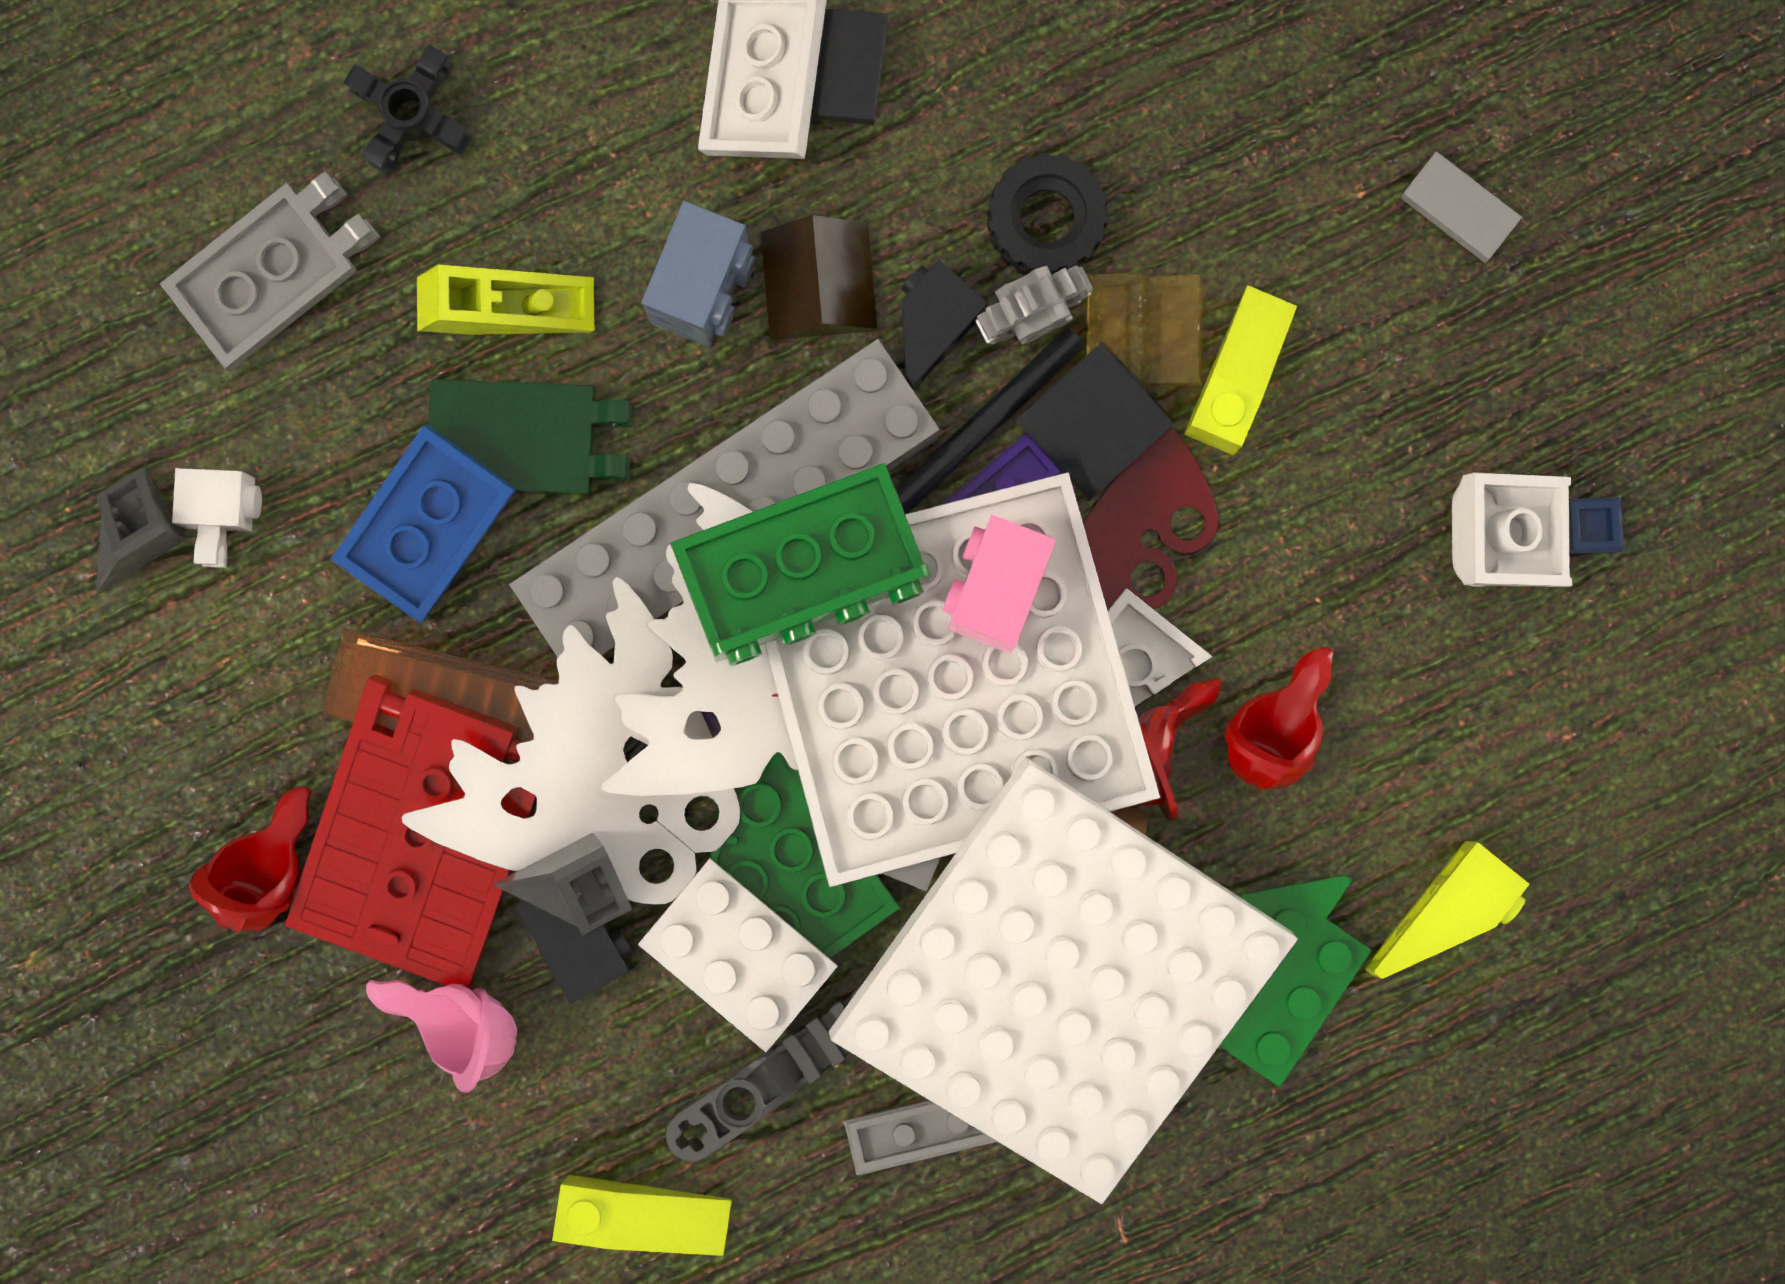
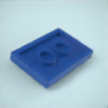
(423, 523)

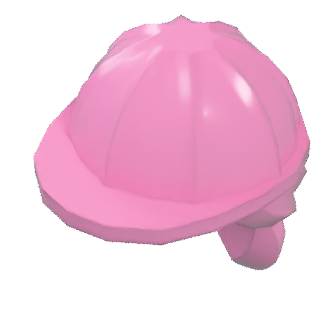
(460, 1027)

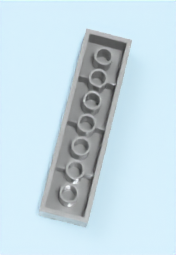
(827, 431)

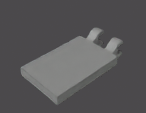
(267, 270)

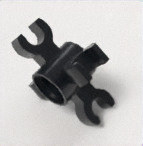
(387, 144)

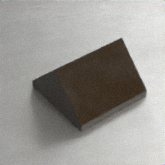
(818, 278)

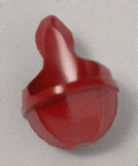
(1280, 731)
(1159, 733)
(257, 872)

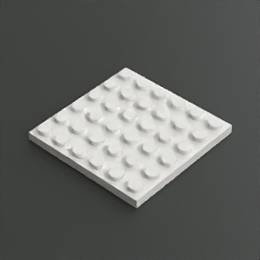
(920, 728)
(1062, 982)

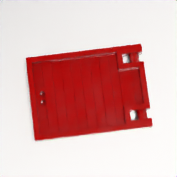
(381, 872)

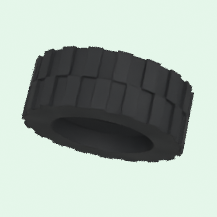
(1055, 175)

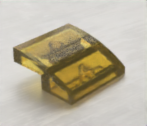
(1149, 325)

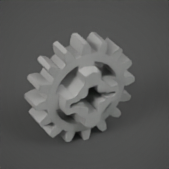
(1034, 305)

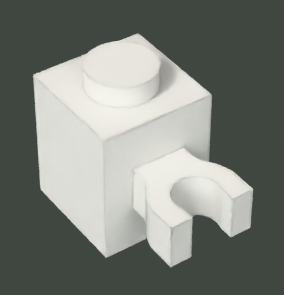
(214, 504)

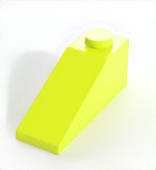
(503, 302)
(1241, 371)
(1460, 903)
(640, 1218)

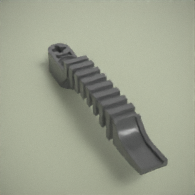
(770, 1079)

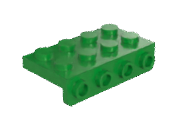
(801, 565)

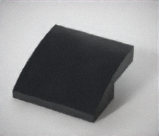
(849, 67)
(1096, 421)

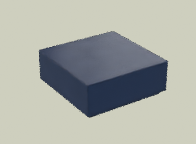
(1595, 526)

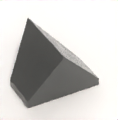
(133, 528)
(572, 885)

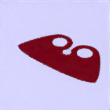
(1143, 500)

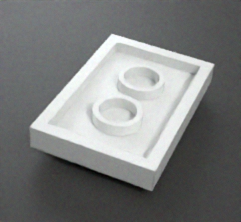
(762, 78)
(738, 954)

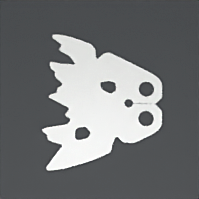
(737, 694)
(571, 756)

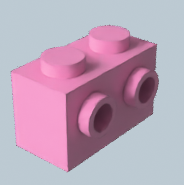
(1000, 583)

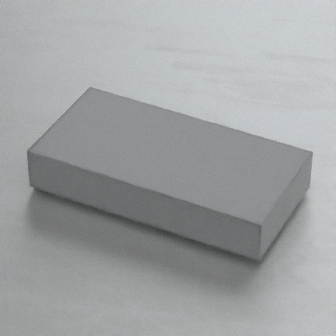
(1460, 207)

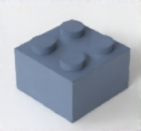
(698, 275)

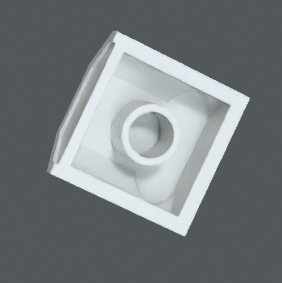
(1511, 530)

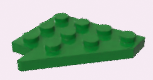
(782, 865)
(1304, 984)

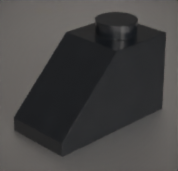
(935, 318)
(576, 960)

